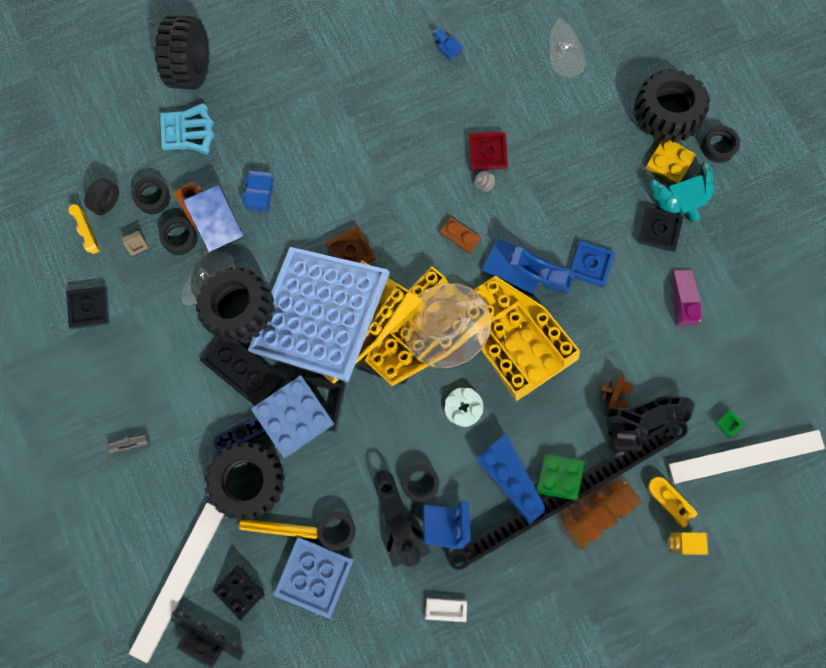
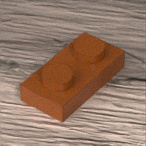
(460, 235)

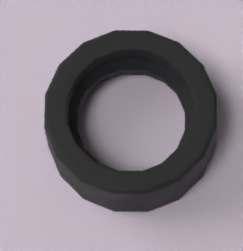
(725, 132)
(147, 182)
(101, 196)
(173, 223)
(417, 468)
(321, 530)

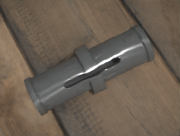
(128, 443)

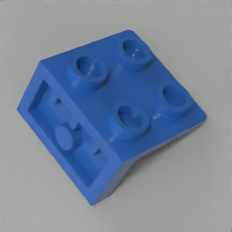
(446, 525)

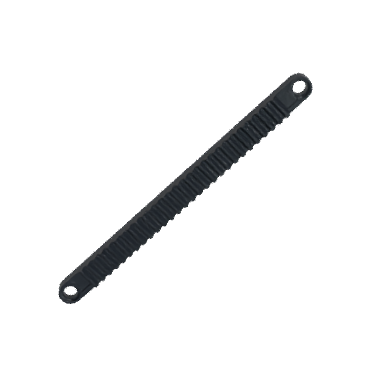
(591, 480)

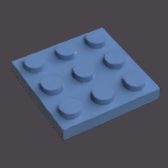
(292, 416)
(313, 577)

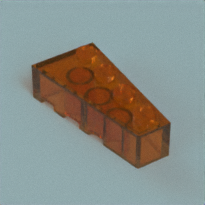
(601, 515)

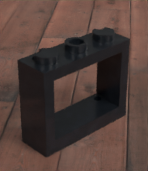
(318, 381)

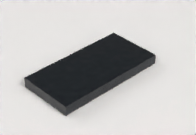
(242, 371)

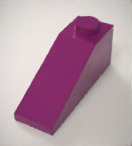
(686, 299)

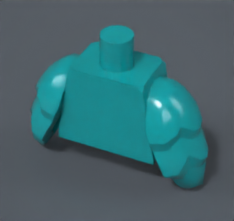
(686, 195)

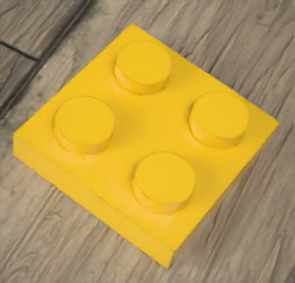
(671, 161)

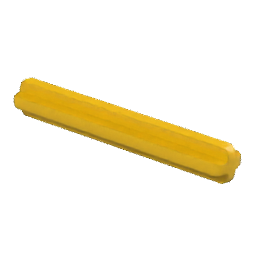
(278, 528)

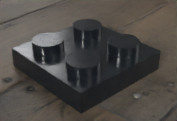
(660, 229)
(87, 307)

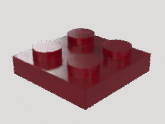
(488, 151)

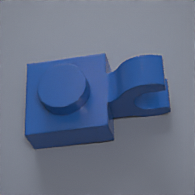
(447, 45)

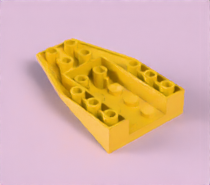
(392, 308)
(523, 340)
(391, 356)

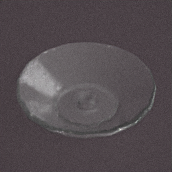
(456, 338)

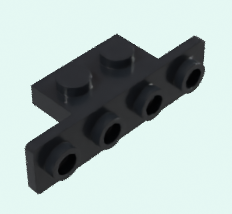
(203, 644)

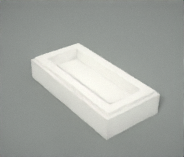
(446, 609)

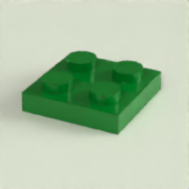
(561, 477)

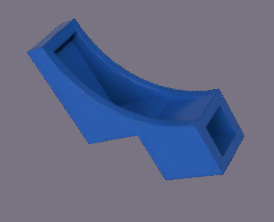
(533, 269)

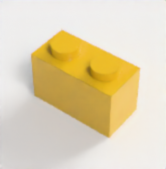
(688, 543)

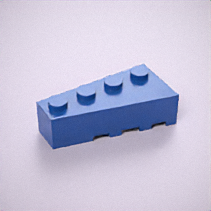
(509, 475)

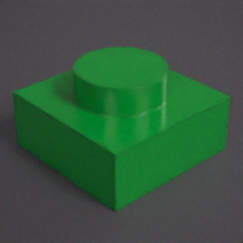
(729, 424)

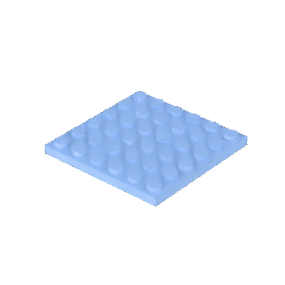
(321, 312)

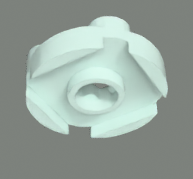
(469, 397)

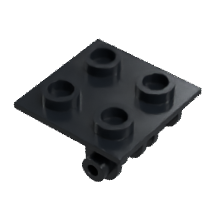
(239, 592)

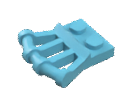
(174, 131)

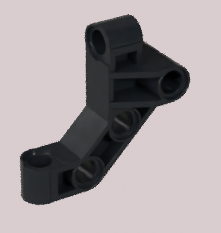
(630, 427)
(405, 540)

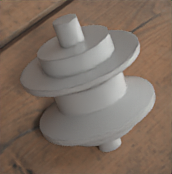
(484, 181)

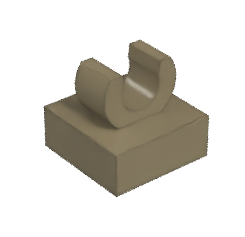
(134, 243)

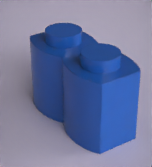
(258, 191)

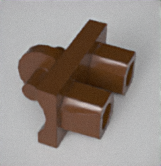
(620, 386)

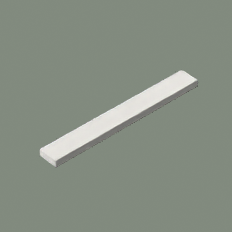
(745, 456)
(176, 583)

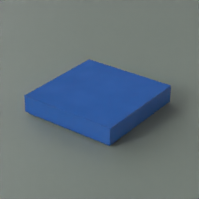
(591, 263)

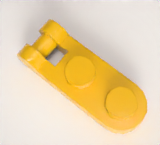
(85, 229)
(671, 500)

